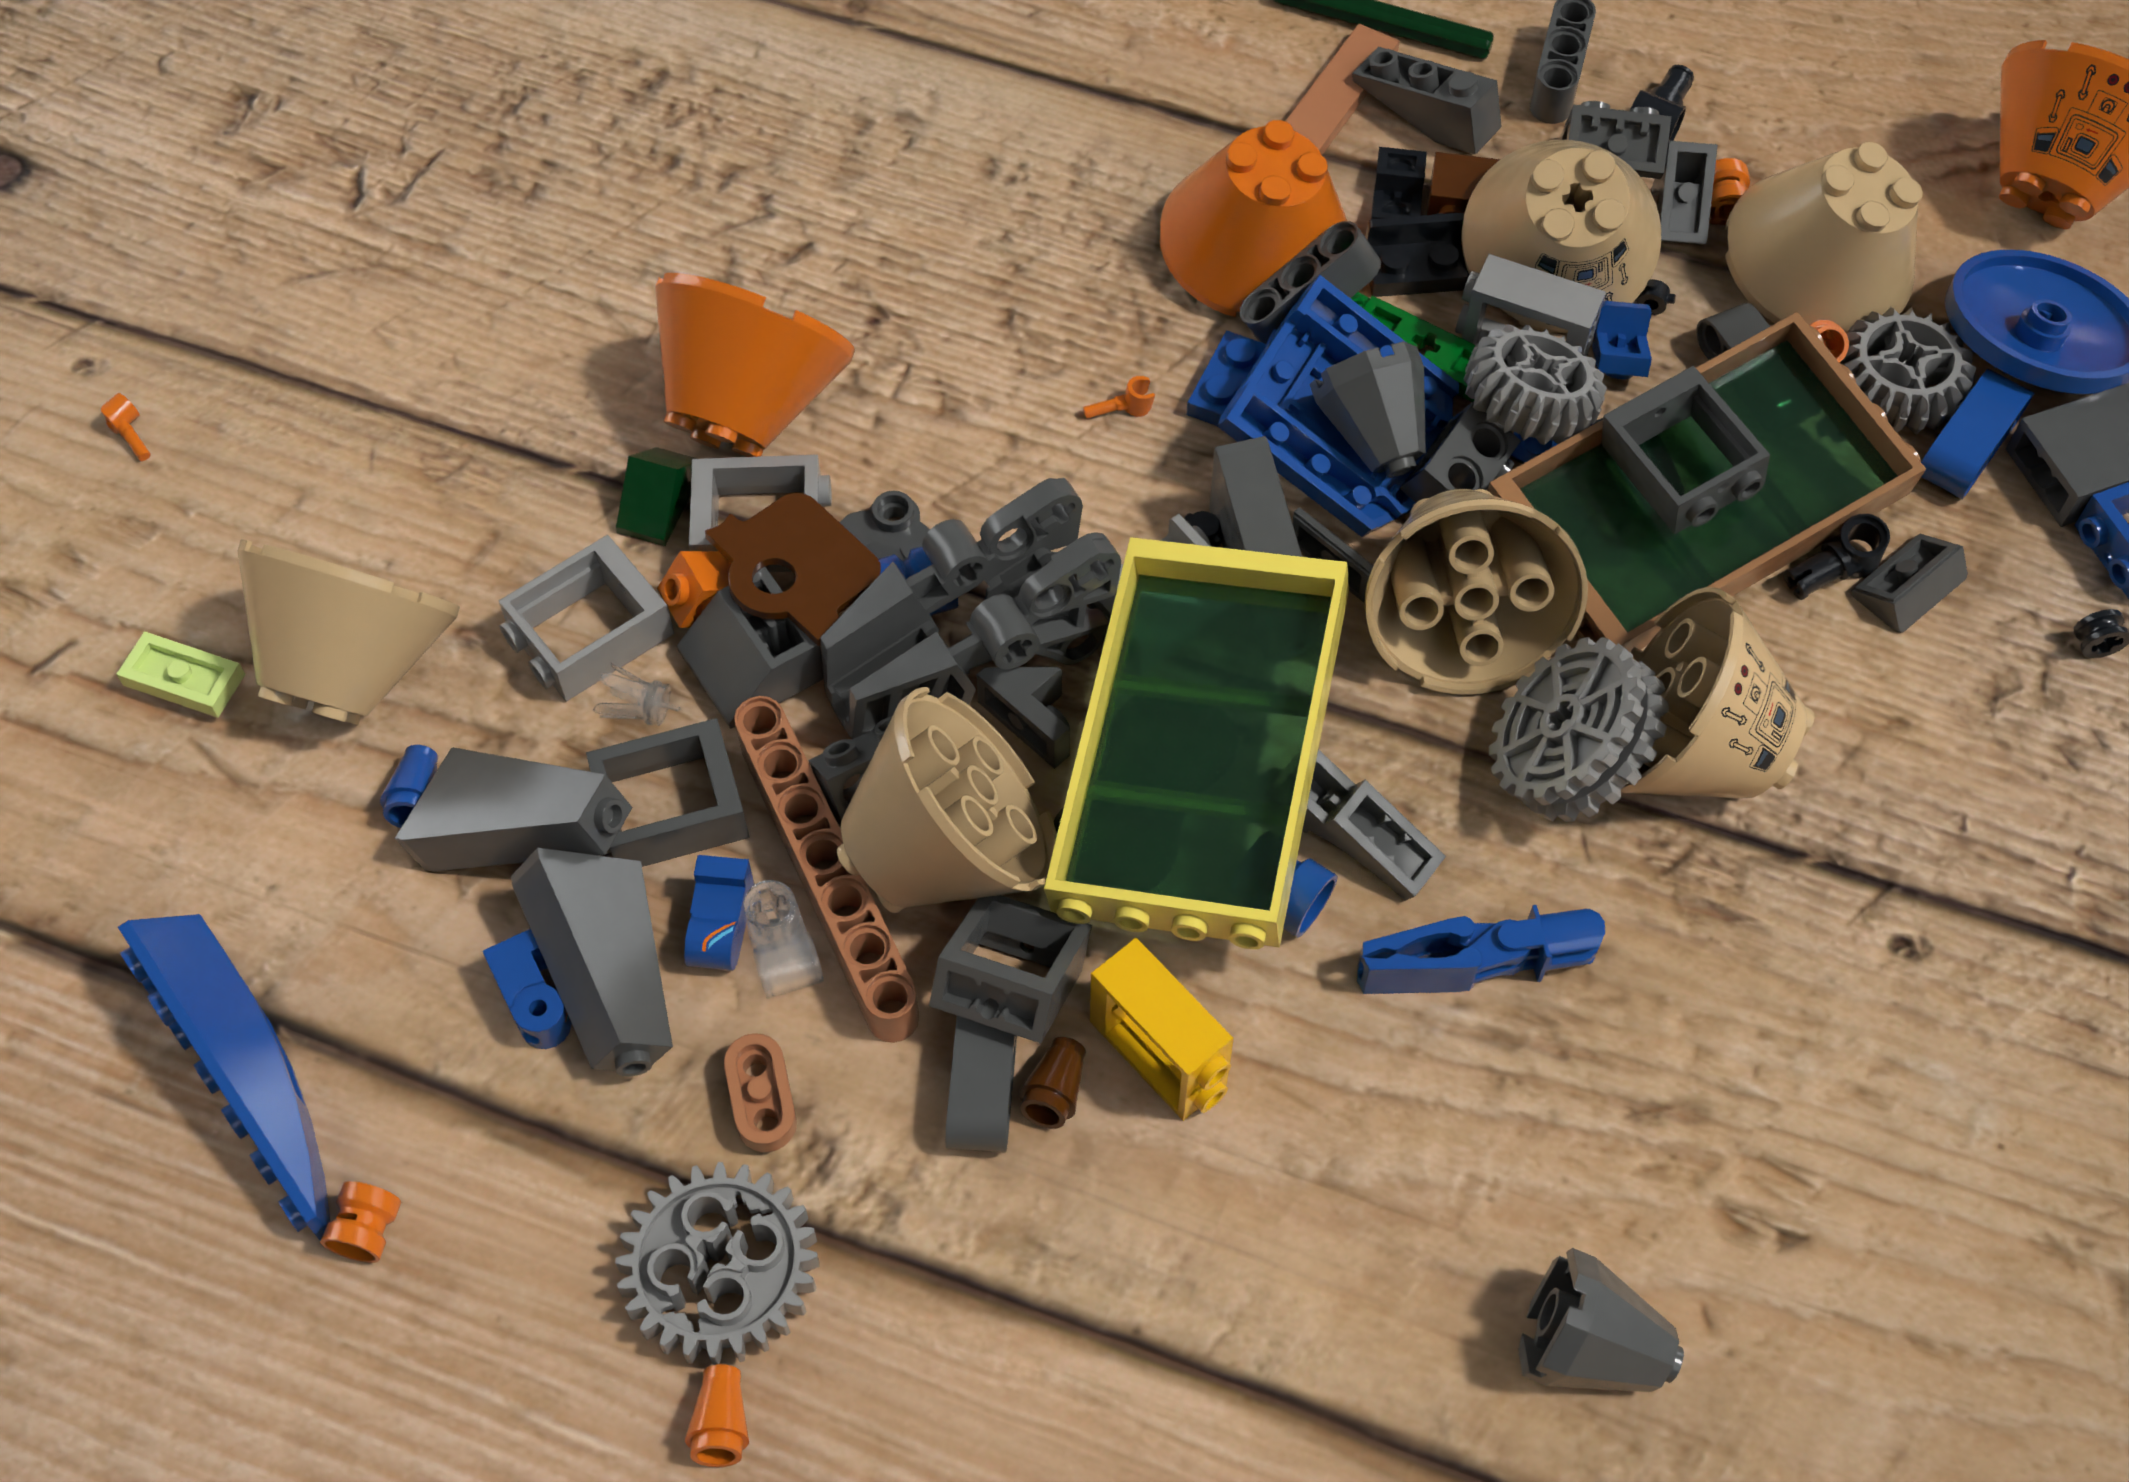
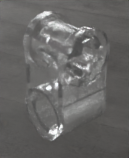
(780, 945)

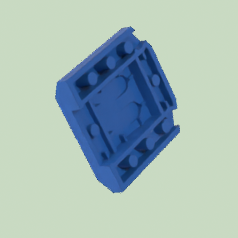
(1304, 443)

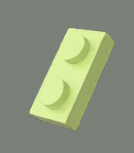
(181, 674)

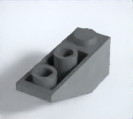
(1436, 99)

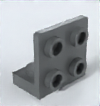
(1633, 135)

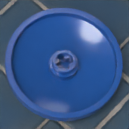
(2042, 320)

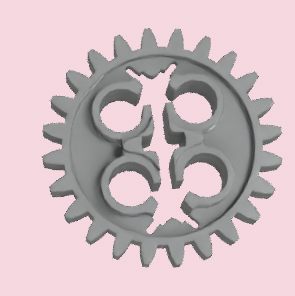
(670, 1239)

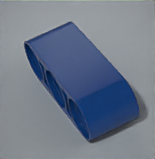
(1975, 433)

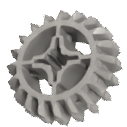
(1910, 358)
(1534, 384)

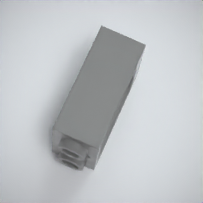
(1531, 295)
(749, 476)
(565, 585)

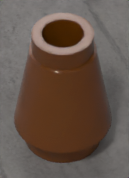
(1053, 1086)

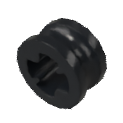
(2102, 633)

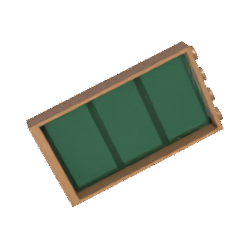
(1826, 463)

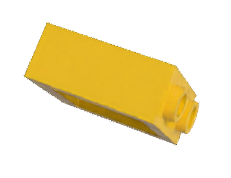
(1161, 1030)

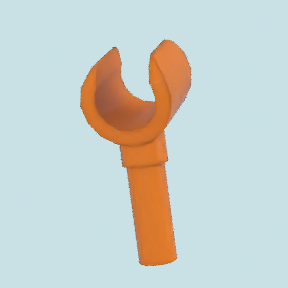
(1133, 401)
(119, 415)

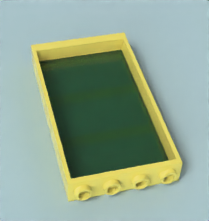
(1200, 743)

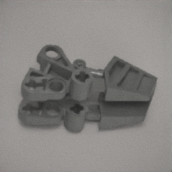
(1032, 607)

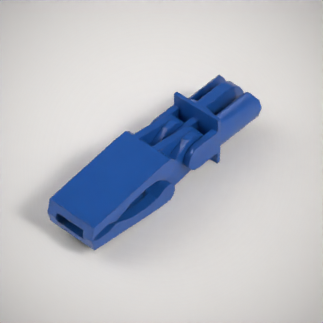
(1477, 951)

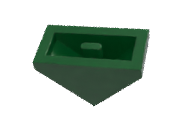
(654, 494)

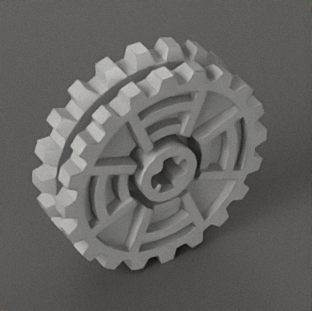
(1578, 729)

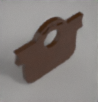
(804, 537)

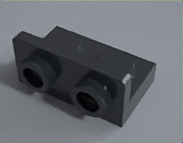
(1418, 254)

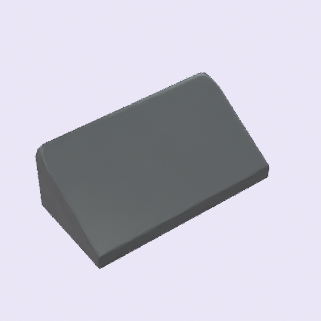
(1321, 543)
(1912, 581)

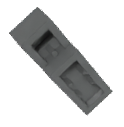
(1369, 829)

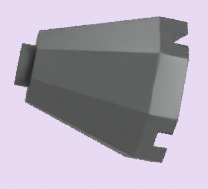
(1378, 406)
(1596, 1332)

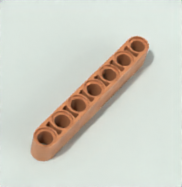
(830, 887)

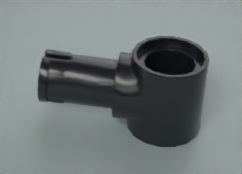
(1669, 96)
(1839, 558)

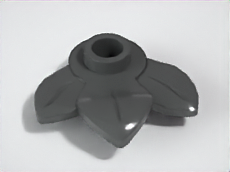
(887, 536)

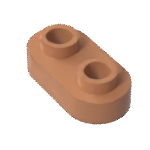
(760, 1095)

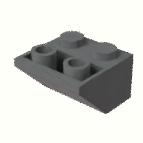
(748, 655)

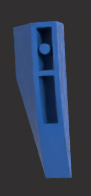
(240, 1054)

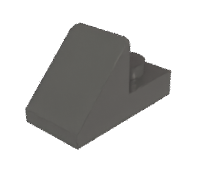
(1686, 192)
(1023, 703)

